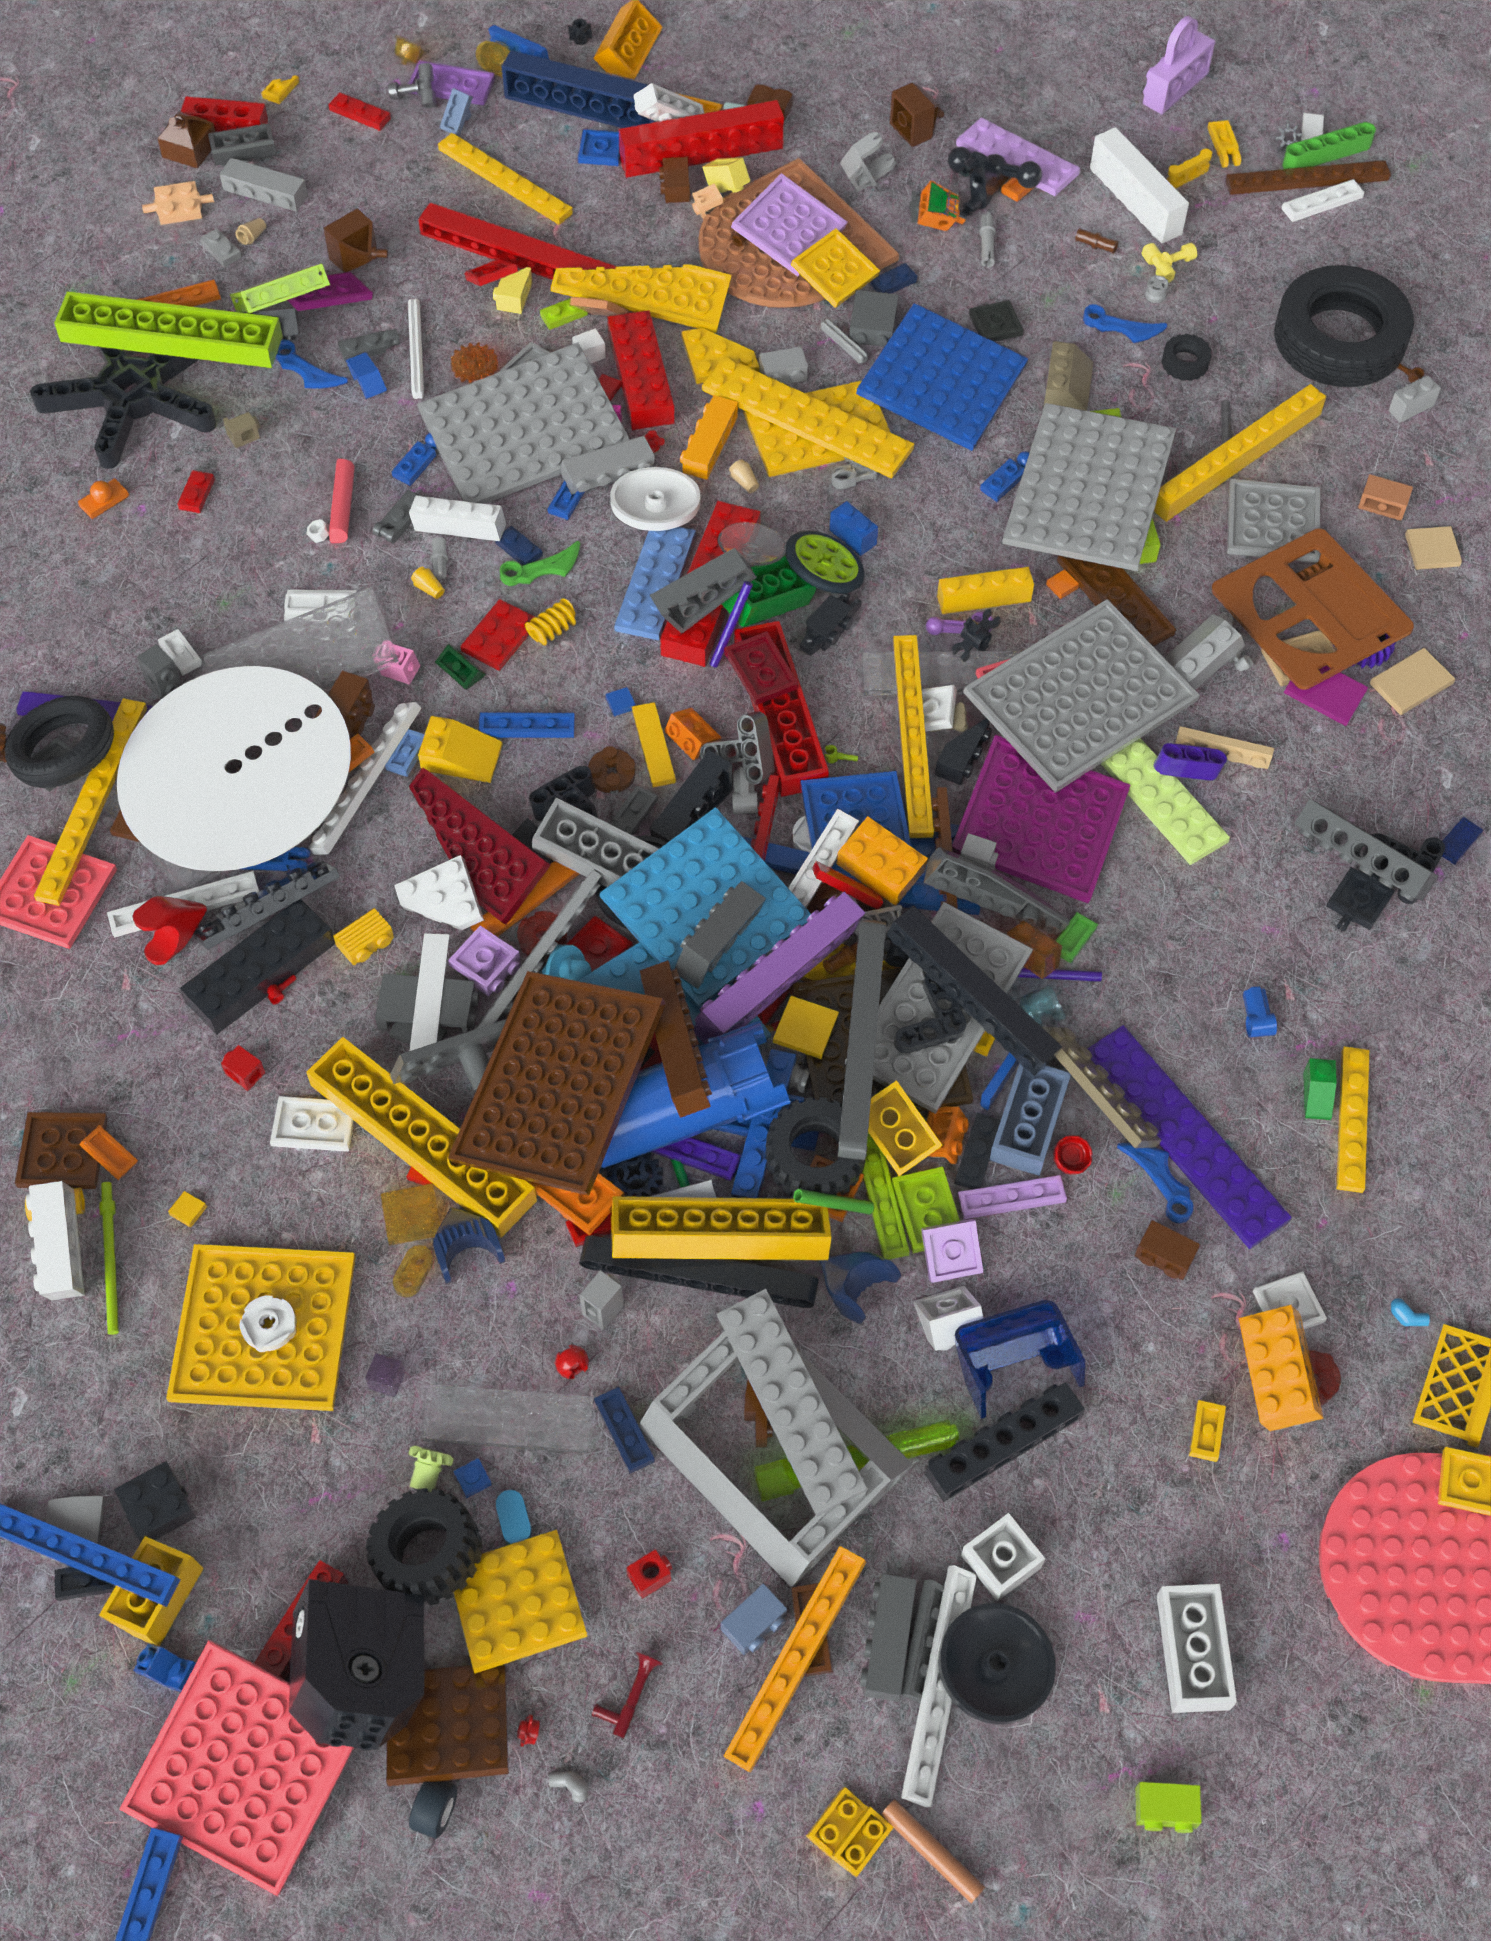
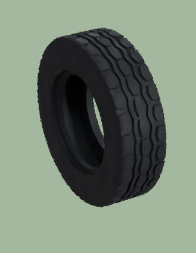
(1334, 360)

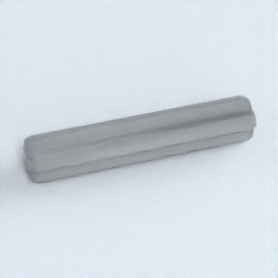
(844, 341)

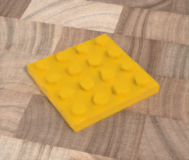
(519, 1603)

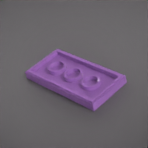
(469, 81)

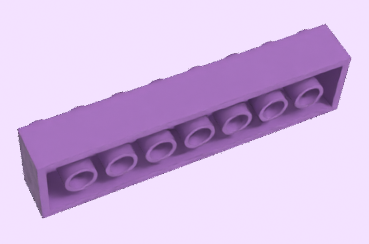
(780, 969)

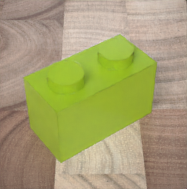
(1168, 1806)

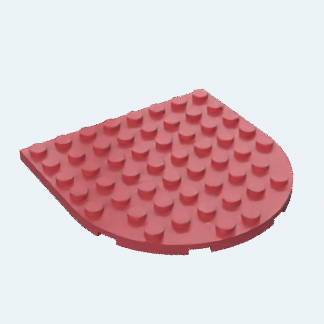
(1410, 1571)

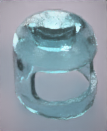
(1042, 1002)

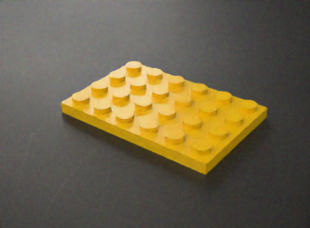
(789, 452)

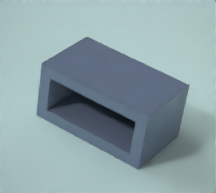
(754, 1620)

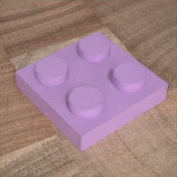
(952, 1250)

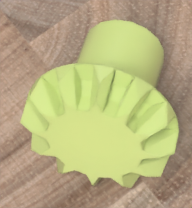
(427, 1467)

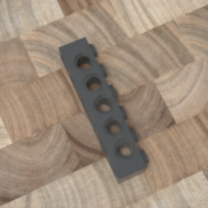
(1420, 877)

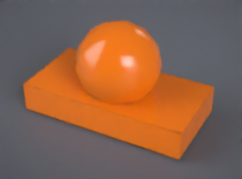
(102, 497)

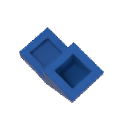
(367, 374)

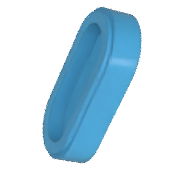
(513, 1517)

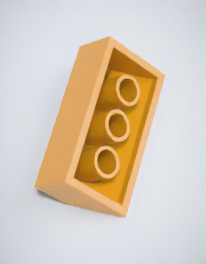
(628, 40)

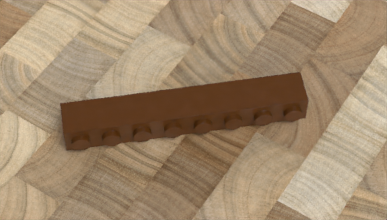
(677, 1042)

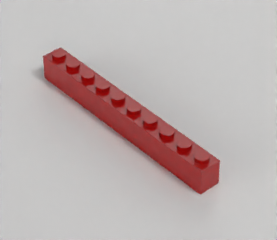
(498, 242)

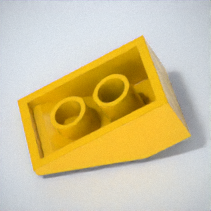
(458, 750)

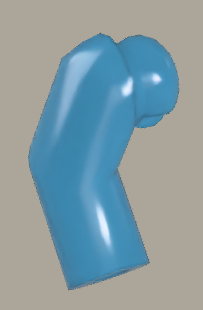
(1406, 1316)

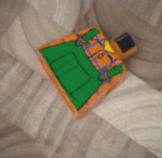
(939, 207)

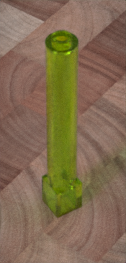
(779, 1479)

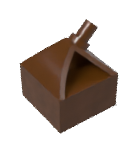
(914, 113)
(186, 139)
(352, 241)

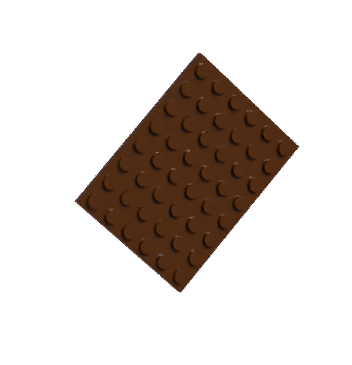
(557, 1082)

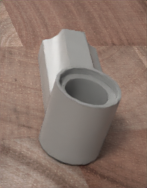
(744, 794)

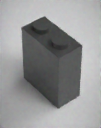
(873, 318)

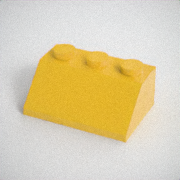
(142, 1616)

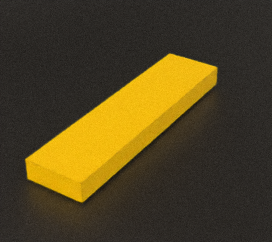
(653, 745)

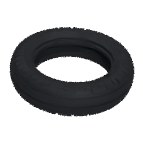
(70, 765)

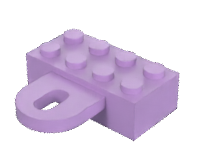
(1181, 68)

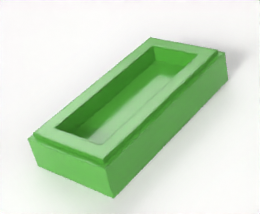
(1075, 936)

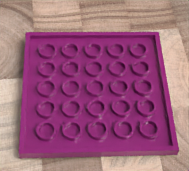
(1040, 833)

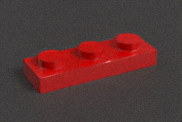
(359, 111)

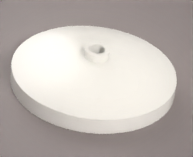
(655, 498)

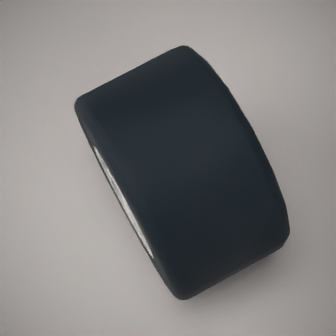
(433, 1808)

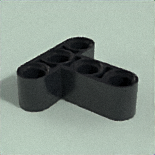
(571, 787)
(1427, 856)

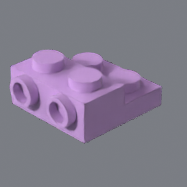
(486, 961)

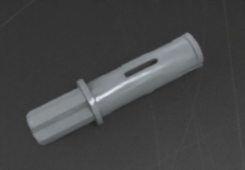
(987, 234)

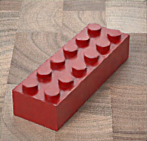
(640, 370)

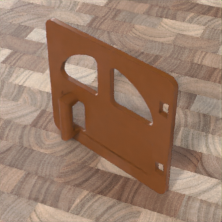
(1336, 599)

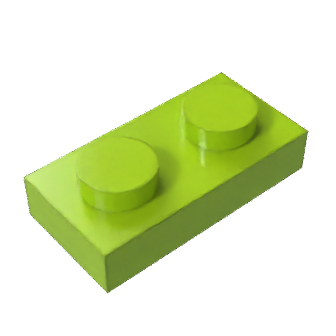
(561, 314)

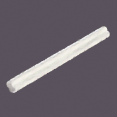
(416, 349)

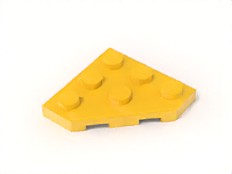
(708, 349)

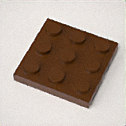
(53, 1150)

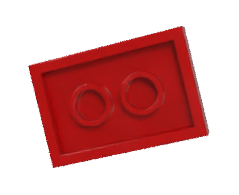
(498, 635)

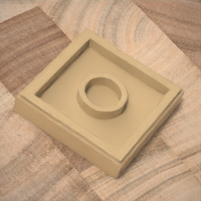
(1433, 547)

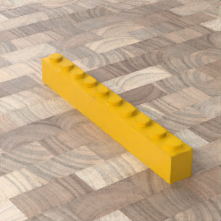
(1239, 452)

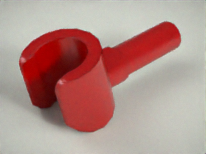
(275, 992)

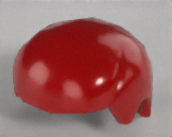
(1072, 1154)

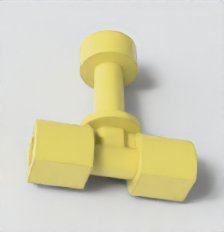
(1164, 261)

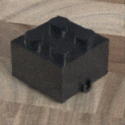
(155, 1502)

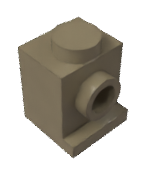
(242, 429)

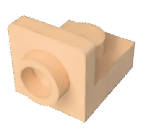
(706, 199)

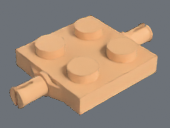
(177, 202)

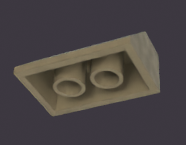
(1068, 376)

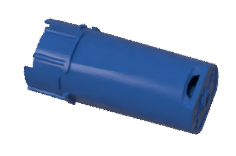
(738, 1088)

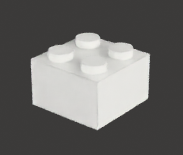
(1002, 1557)

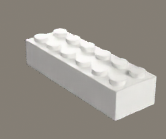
(1139, 185)

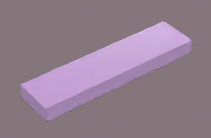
(1011, 1197)

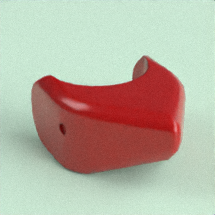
(173, 924)

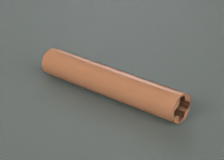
(933, 1851)

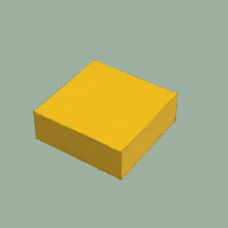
(187, 1209)

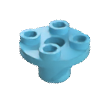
(567, 963)

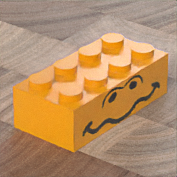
(1280, 1368)

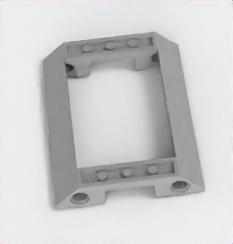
(793, 1558)

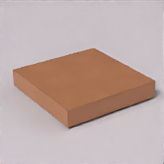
(597, 306)

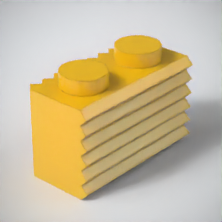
(364, 937)

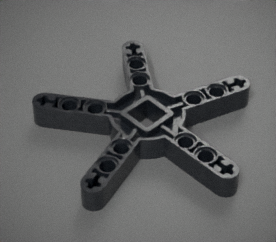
(124, 407)

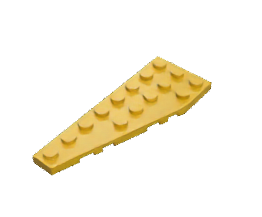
(675, 294)

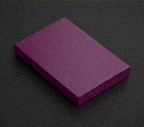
(1333, 697)

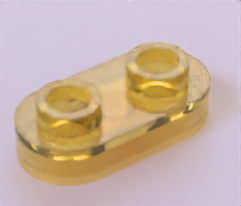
(411, 1272)

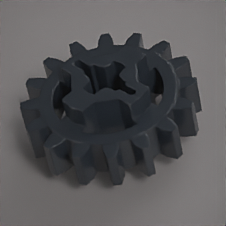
(634, 1176)

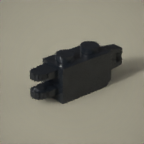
(828, 623)

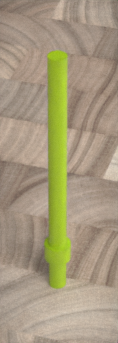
(107, 1209)

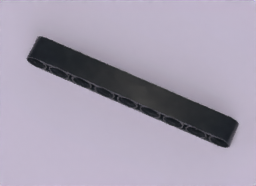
(705, 1274)

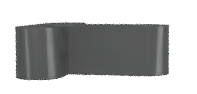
(745, 745)

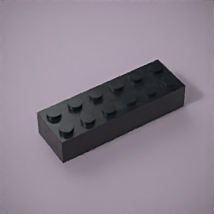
(262, 959)

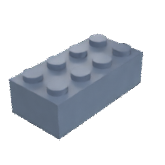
(1030, 1119)

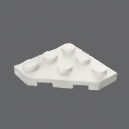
(442, 894)

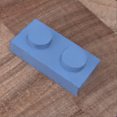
(405, 754)

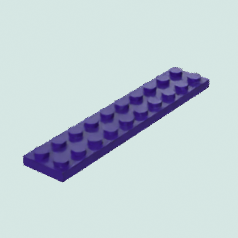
(1191, 1139)

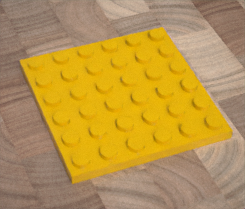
(217, 1363)

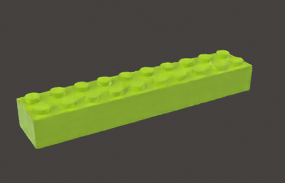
(169, 329)

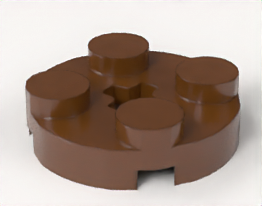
(612, 758)

